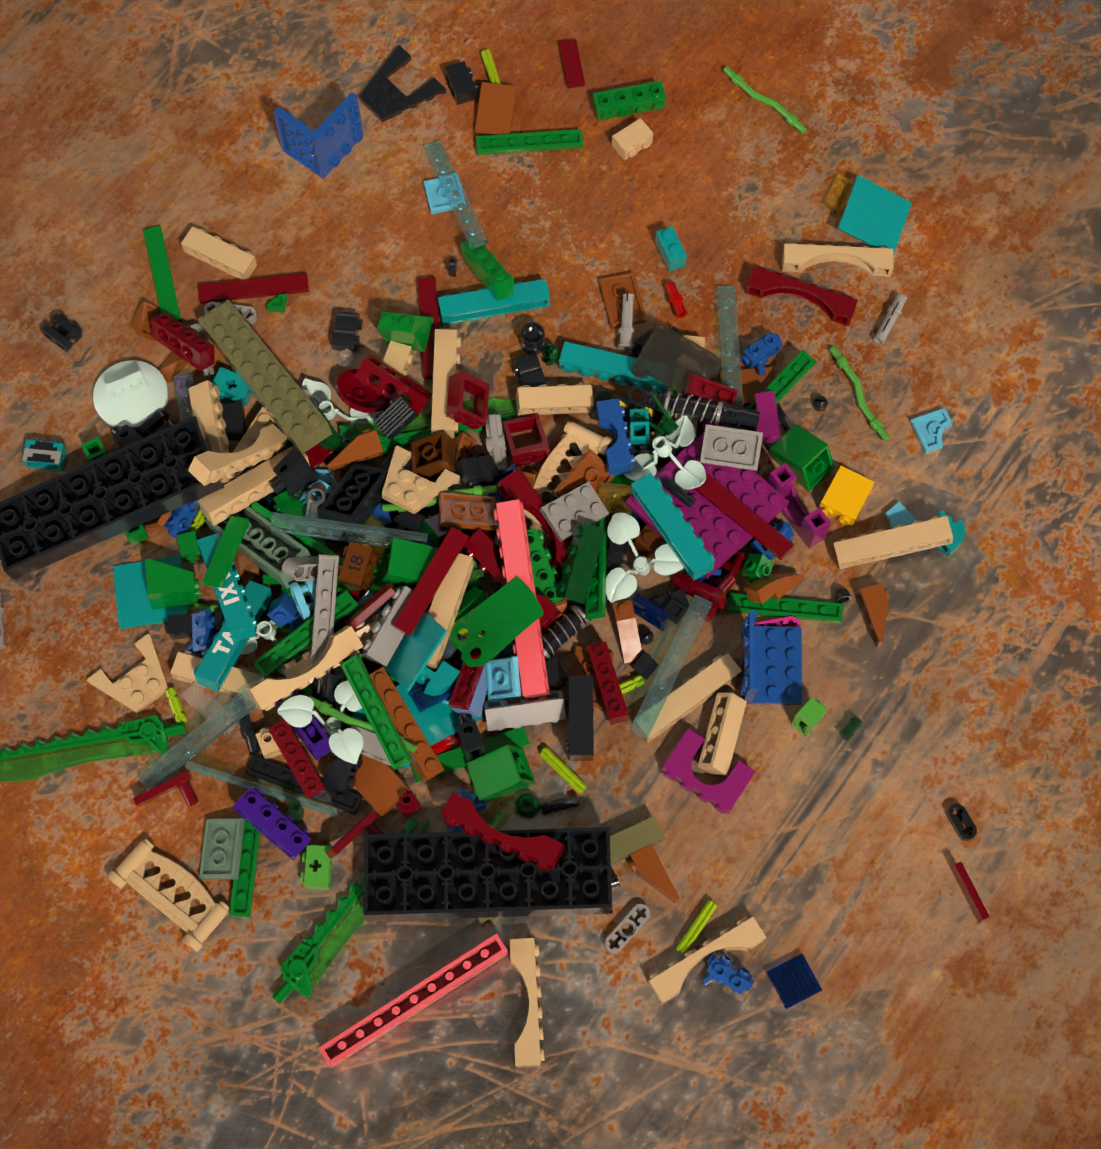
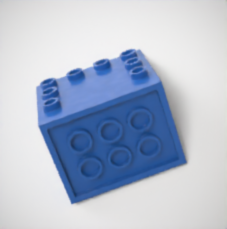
(326, 146)
(771, 663)

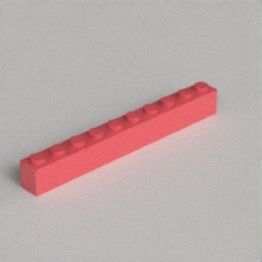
(518, 563)
(413, 1001)

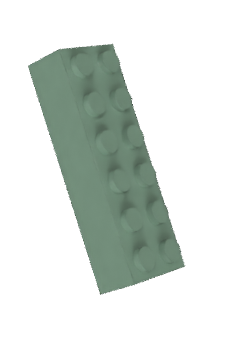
(265, 547)

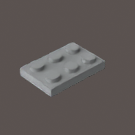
(731, 447)
(574, 507)

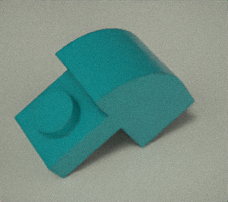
(638, 429)
(958, 532)
(439, 681)

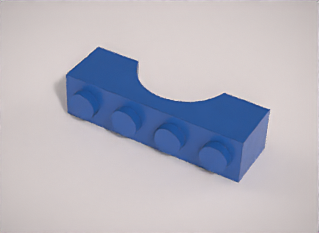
(610, 417)

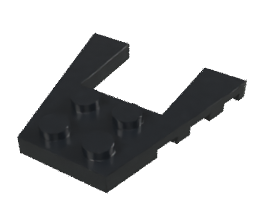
(386, 99)

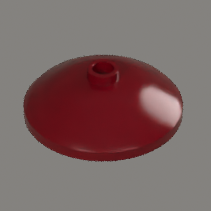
(359, 396)

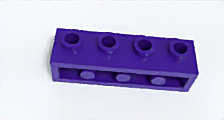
(312, 734)
(272, 823)

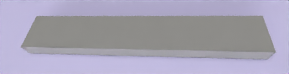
(324, 605)

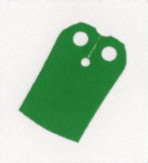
(502, 619)

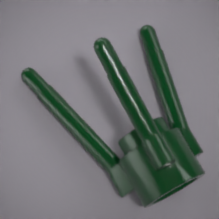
(668, 425)
(333, 441)

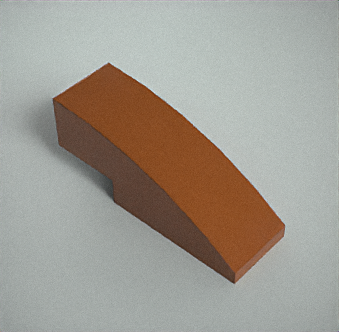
(772, 586)

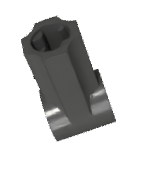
(314, 502)

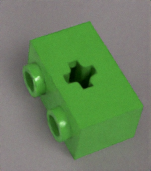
(809, 716)
(322, 878)

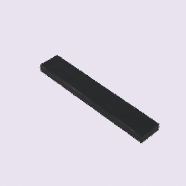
(284, 778)

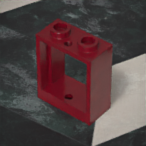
(457, 385)
(522, 456)

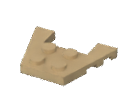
(410, 489)
(138, 686)

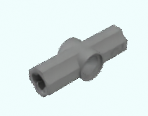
(496, 441)

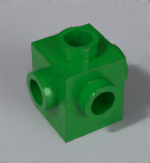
(756, 567)

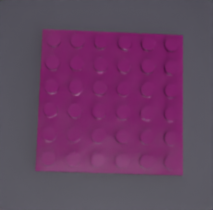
(716, 530)

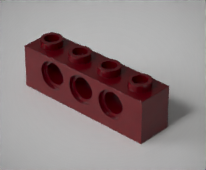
(182, 341)
(388, 375)
(608, 683)
(296, 759)

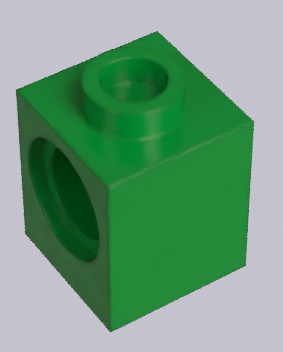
(189, 547)

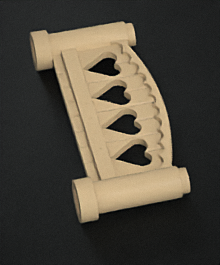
(585, 440)
(197, 926)

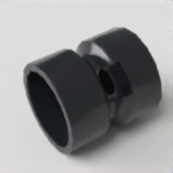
(532, 338)

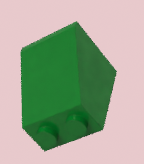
(406, 329)
(805, 455)
(404, 563)
(170, 585)
(500, 773)

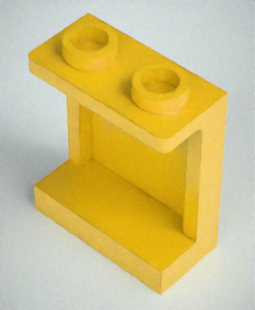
(846, 496)

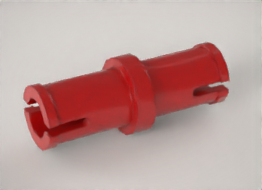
(676, 299)

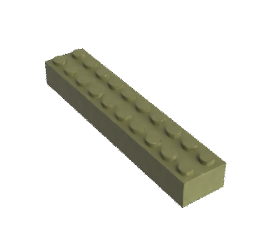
(265, 377)

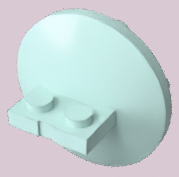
(130, 393)

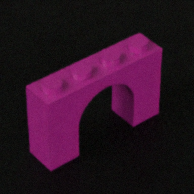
(768, 418)
(810, 527)
(722, 795)

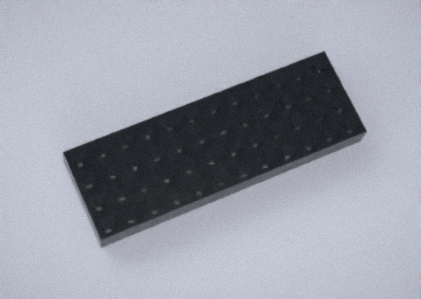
(102, 498)
(466, 878)

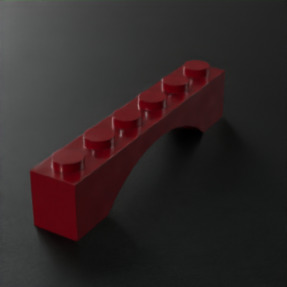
(767, 284)
(516, 487)
(485, 551)
(539, 849)

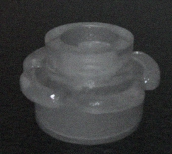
(346, 354)

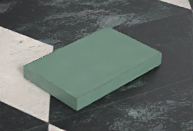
(221, 848)

